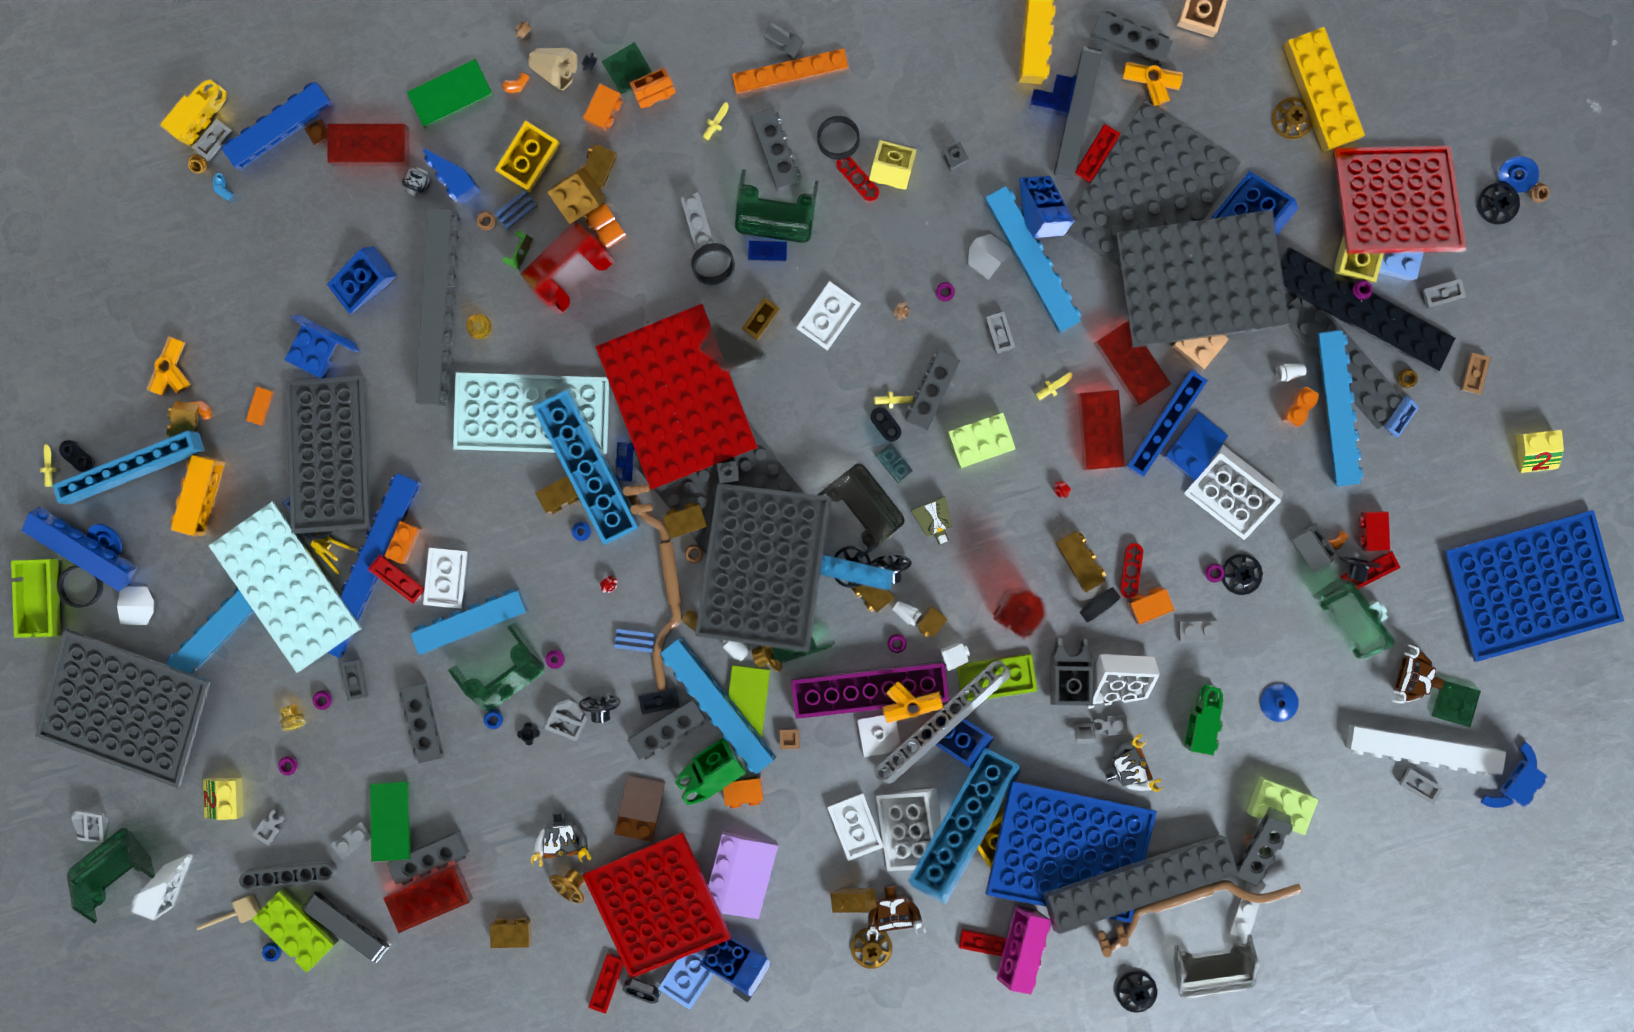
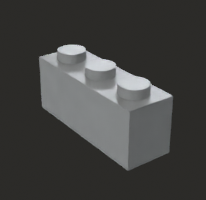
(697, 220)

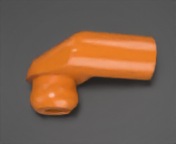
(515, 85)
(204, 410)
(1339, 540)

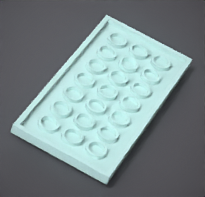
(498, 413)
(285, 587)

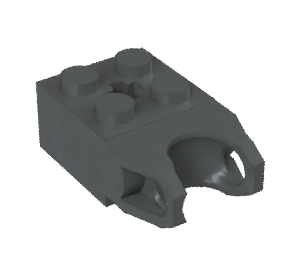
(1071, 669)

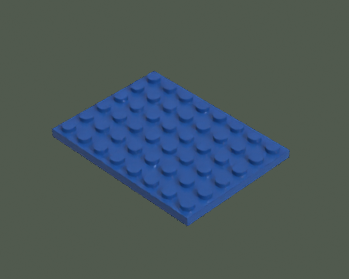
(1533, 586)
(1063, 838)

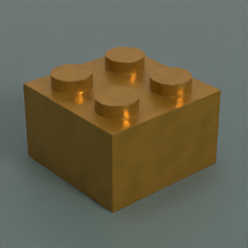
(576, 195)

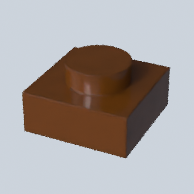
(317, 132)

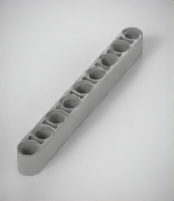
(933, 723)

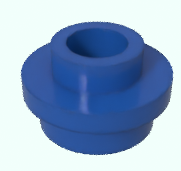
(586, 527)
(487, 719)
(266, 953)

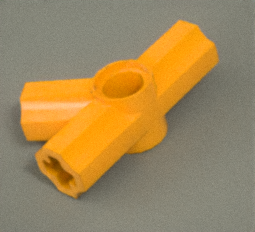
(1157, 87)
(172, 376)
(903, 697)

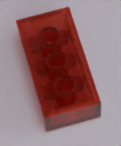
(368, 144)
(1132, 366)
(1101, 430)
(428, 898)

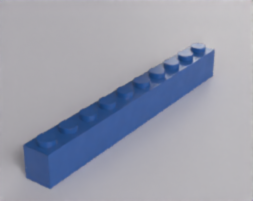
(361, 581)

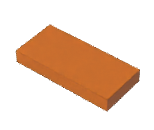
(259, 406)

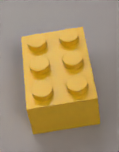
(528, 157)

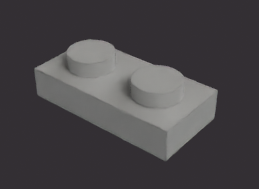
(212, 139)
(1444, 293)
(1000, 332)
(1198, 630)
(1421, 786)
(351, 840)

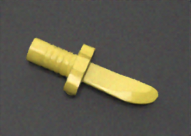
(713, 125)
(1052, 387)
(890, 400)
(47, 470)

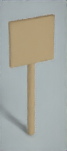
(244, 909)

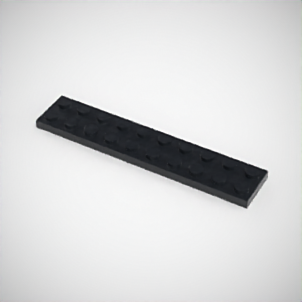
(1371, 316)

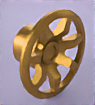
(1293, 118)
(763, 655)
(570, 883)
(871, 949)

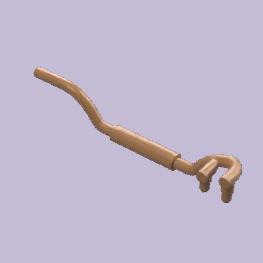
(669, 574)
(1124, 934)

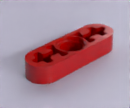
(870, 186)
(1123, 583)

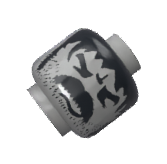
(415, 181)

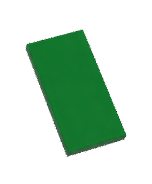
(449, 93)
(390, 821)

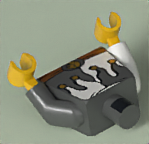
(1132, 767)
(560, 840)

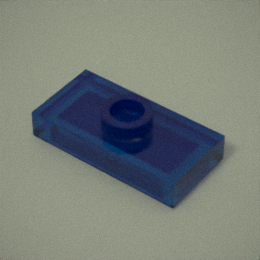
(767, 251)
(624, 461)

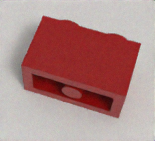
(1374, 531)

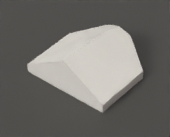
(135, 605)

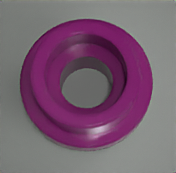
(945, 285)
(1367, 289)
(1220, 573)
(896, 649)
(561, 659)
(316, 700)
(282, 765)

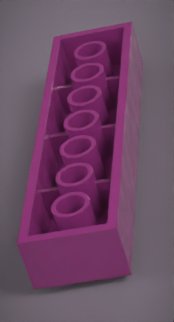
(865, 689)

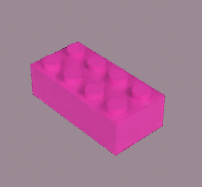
(1023, 950)

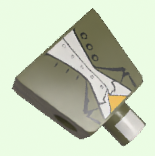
(934, 519)

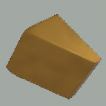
(690, 619)

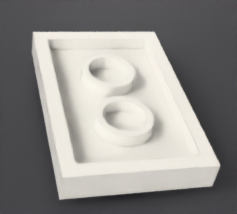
(828, 316)
(445, 578)
(855, 826)

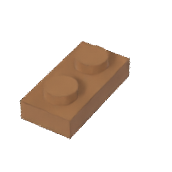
(1475, 373)

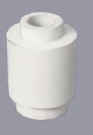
(736, 649)

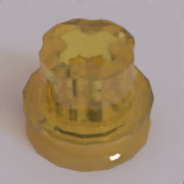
(485, 324)
(291, 718)

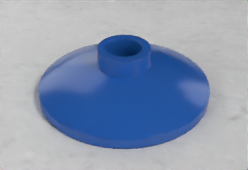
(1523, 181)
(106, 537)
(1270, 699)

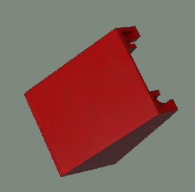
(555, 257)

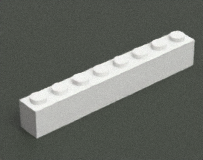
(1425, 749)

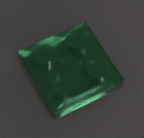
(626, 67)
(1456, 703)

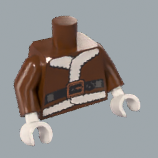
(1415, 677)
(893, 913)

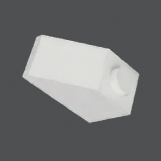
(955, 655)

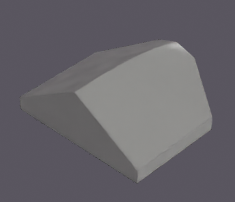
(987, 254)
(566, 719)
(90, 825)

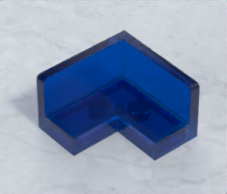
(1057, 101)

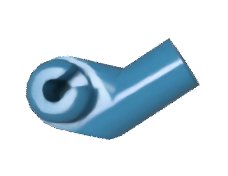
(219, 187)

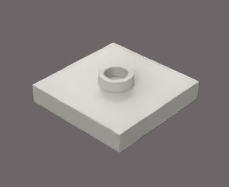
(878, 735)

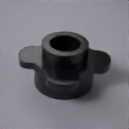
(589, 62)
(533, 733)

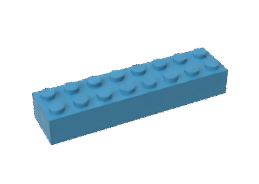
(586, 466)
(964, 826)

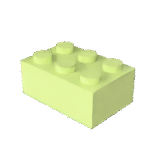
(981, 440)
(1284, 799)

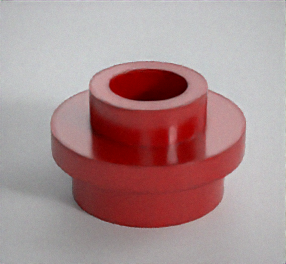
(1062, 489)
(608, 584)

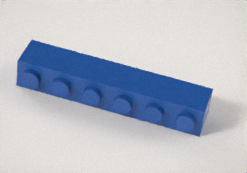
(277, 125)
(1166, 423)
(79, 548)

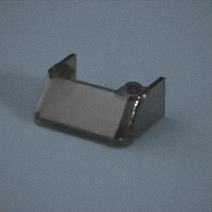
(730, 350)
(868, 504)
(1217, 972)

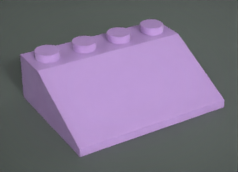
(741, 874)

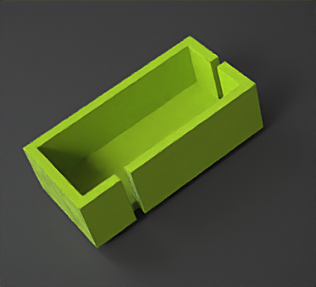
(36, 598)
(294, 929)

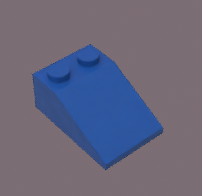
(361, 279)
(1195, 446)
(964, 742)

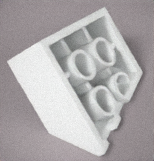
(1123, 678)
(162, 890)

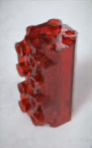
(1023, 621)

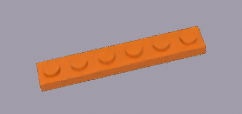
(790, 71)

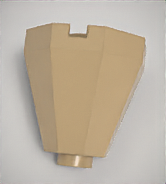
(554, 65)

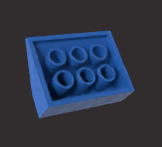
(1258, 195)

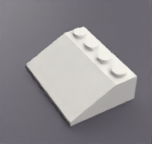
(1234, 493)
(907, 825)

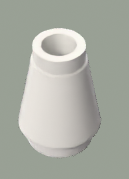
(1288, 372)
(908, 613)

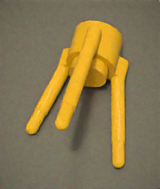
(322, 546)

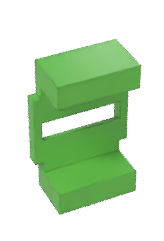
(524, 245)

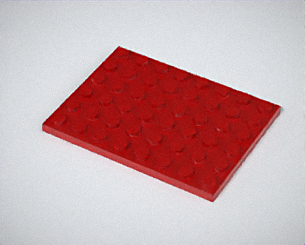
(675, 398)

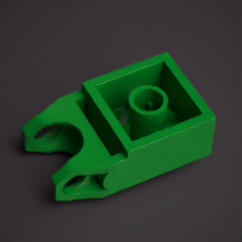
(1205, 722)
(710, 772)

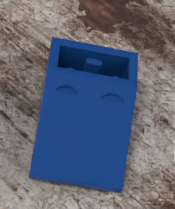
(459, 182)
(1044, 207)
(736, 965)

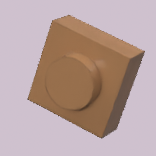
(789, 738)

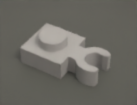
(1114, 725)
(267, 829)

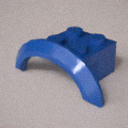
(315, 347)
(1521, 783)

